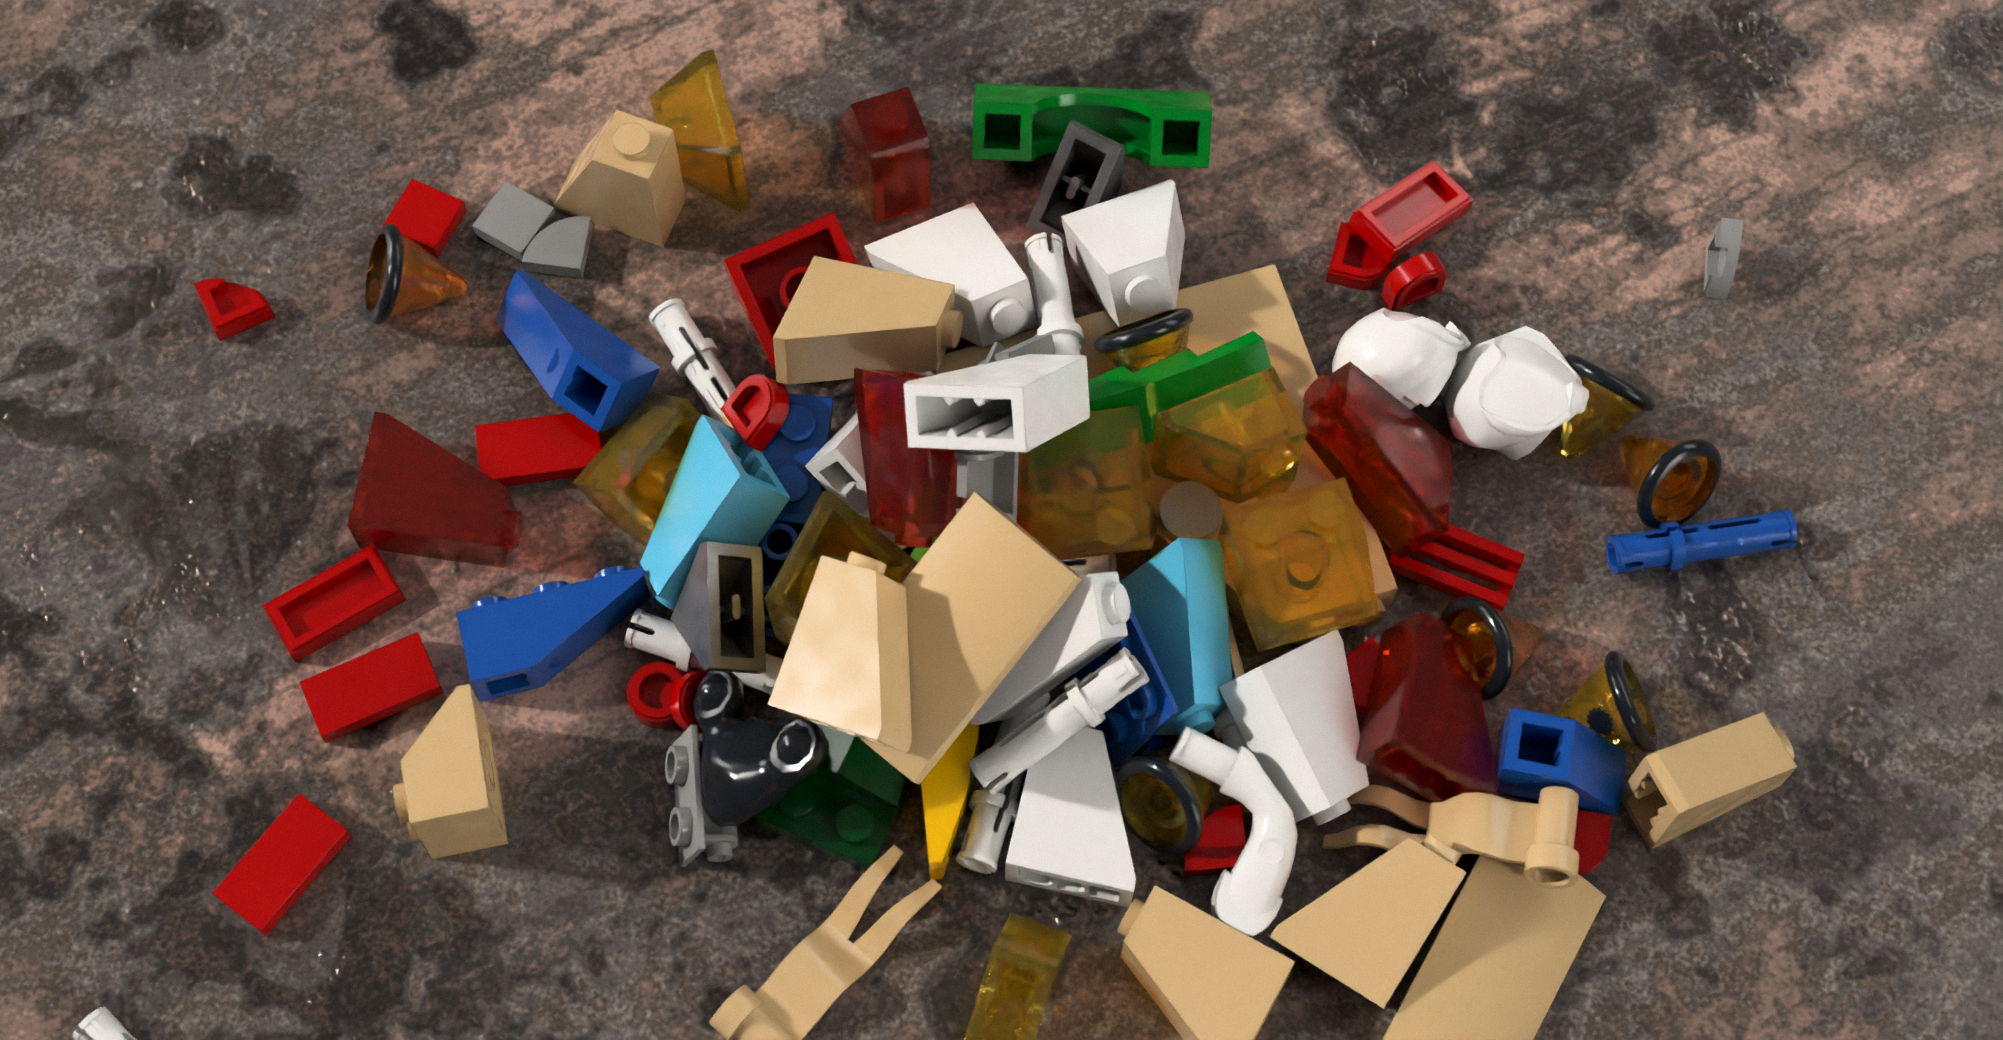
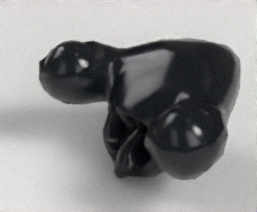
(751, 760)

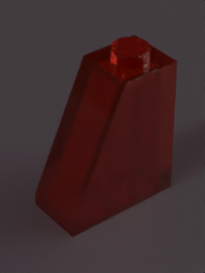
(888, 153)
(1385, 452)
(906, 487)
(429, 501)
(1427, 712)

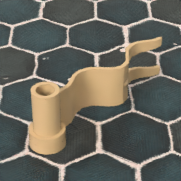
(1484, 825)
(821, 964)

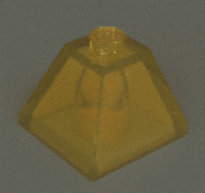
(703, 131)

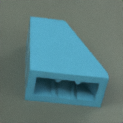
(716, 496)
(1185, 622)

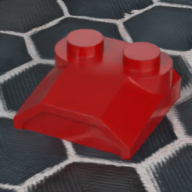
(771, 272)

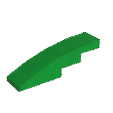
(1177, 379)

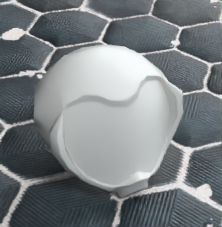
(1402, 353)
(1512, 393)

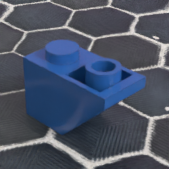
(1558, 751)

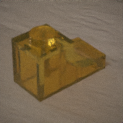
(1018, 981)

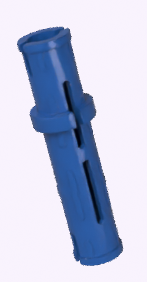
(1677, 545)

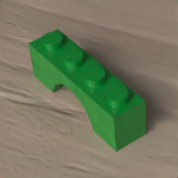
(1151, 124)

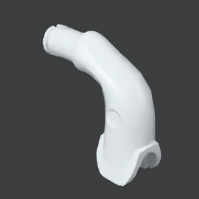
(1253, 889)

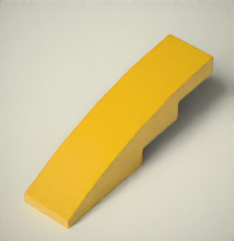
(946, 798)

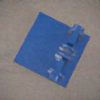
(1140, 715)

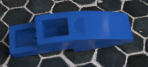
(793, 446)

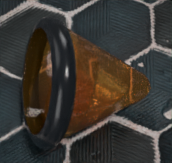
(405, 277)
(1669, 476)
(1497, 640)

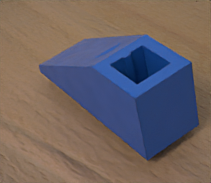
(574, 355)
(535, 636)

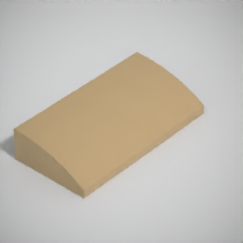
(970, 619)
(1496, 957)

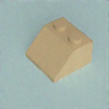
(452, 781)

